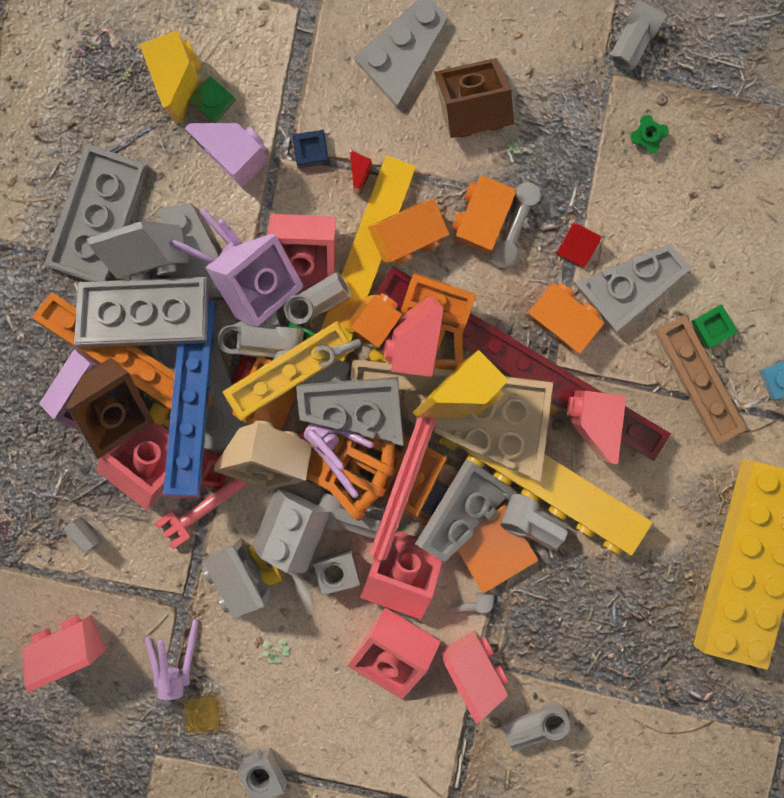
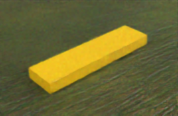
(284, 372)

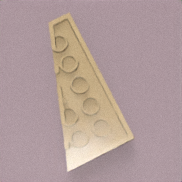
(507, 432)

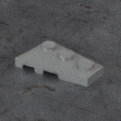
(401, 48)
(195, 237)
(633, 285)
(356, 406)
(464, 506)

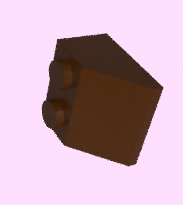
(474, 98)
(108, 407)

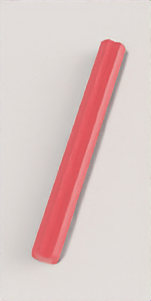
(402, 488)

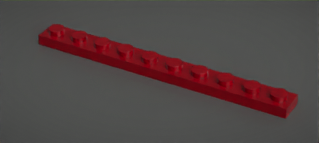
(525, 363)

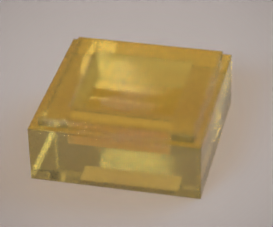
(201, 713)

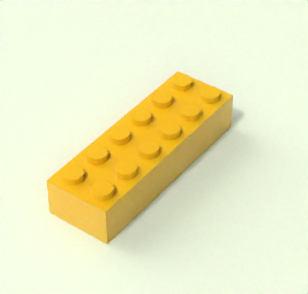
(748, 572)

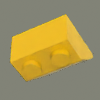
(173, 71)
(466, 390)

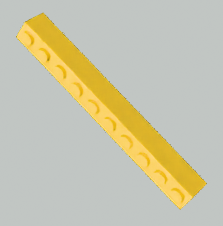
(568, 496)

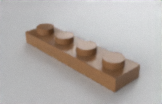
(700, 380)

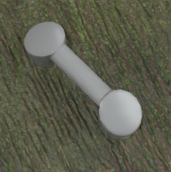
(505, 252)

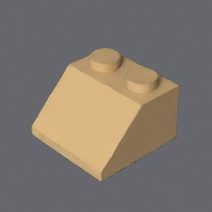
(265, 456)

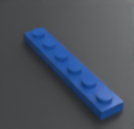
(189, 415)

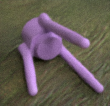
(221, 228)
(325, 440)
(169, 680)

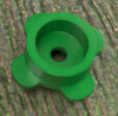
(640, 136)

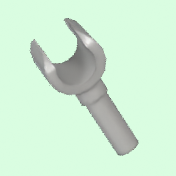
(338, 350)
(483, 604)

